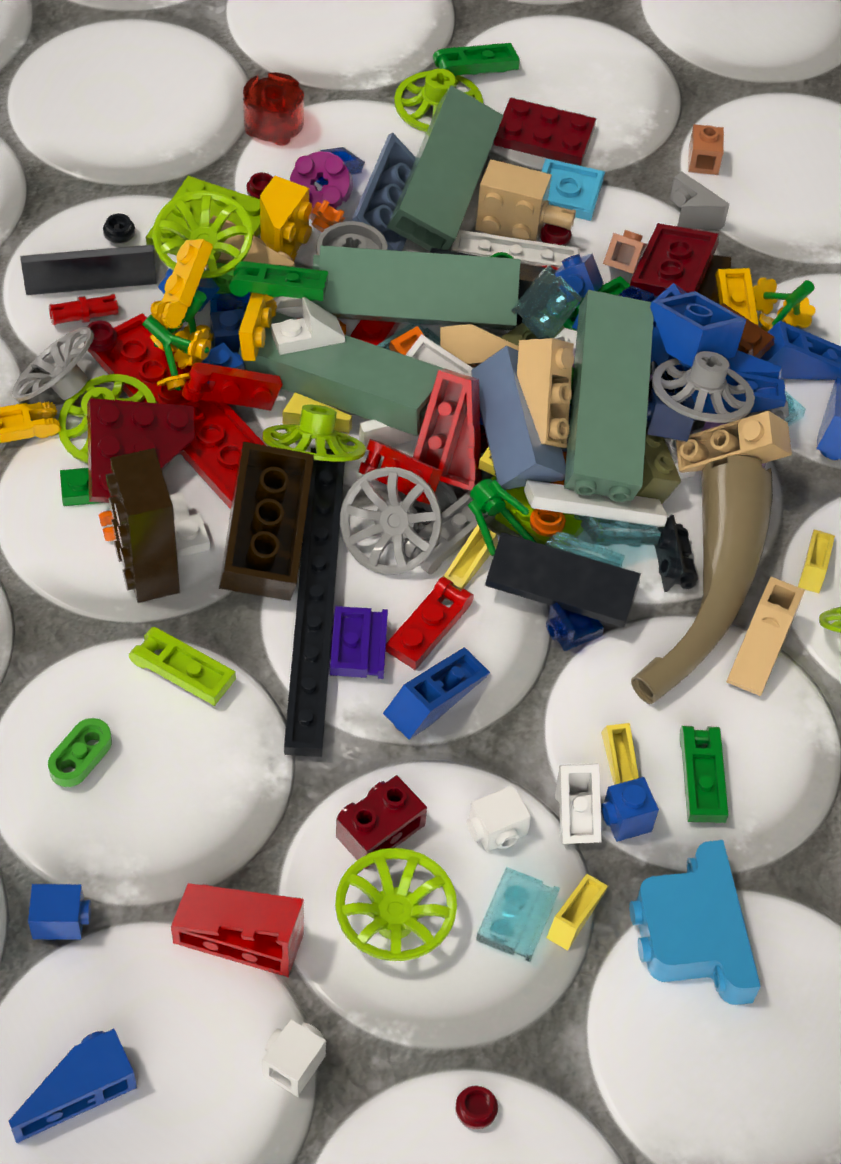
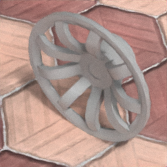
(706, 376)
(66, 377)
(393, 520)

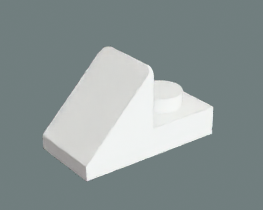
(313, 331)
(579, 803)

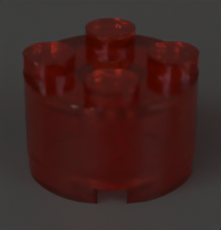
(273, 108)

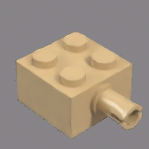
(516, 203)

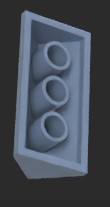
(385, 189)
(510, 427)

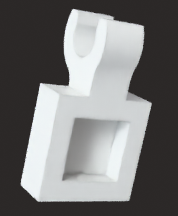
(189, 530)

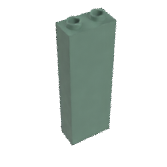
(445, 171)
(419, 287)
(354, 379)
(609, 397)

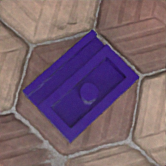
(358, 642)

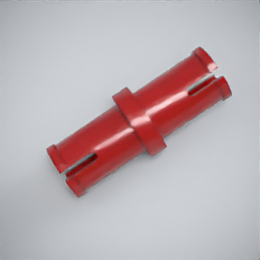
(83, 309)

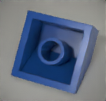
(696, 324)

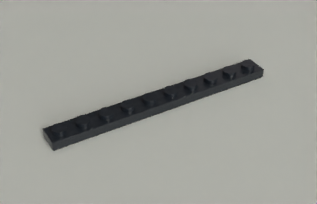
(314, 611)

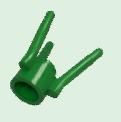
(489, 499)

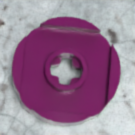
(329, 167)

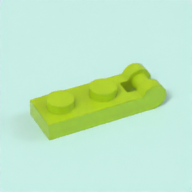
(183, 665)

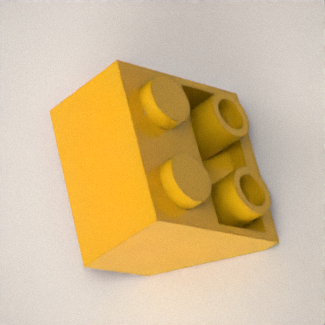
(285, 216)

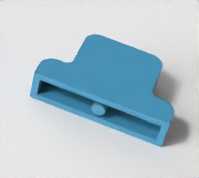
(696, 927)

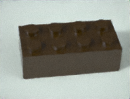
(266, 521)
(143, 525)

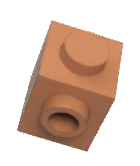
(706, 149)
(625, 251)

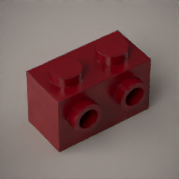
(381, 819)

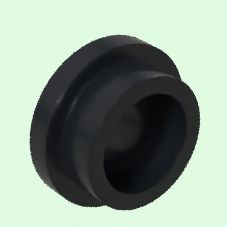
(118, 228)

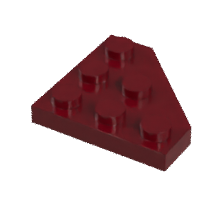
(131, 427)

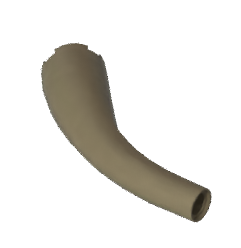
(735, 529)

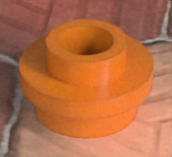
(544, 528)

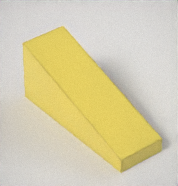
(292, 413)
(469, 559)
(816, 561)
(620, 752)
(576, 911)

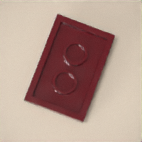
(545, 131)
(675, 257)

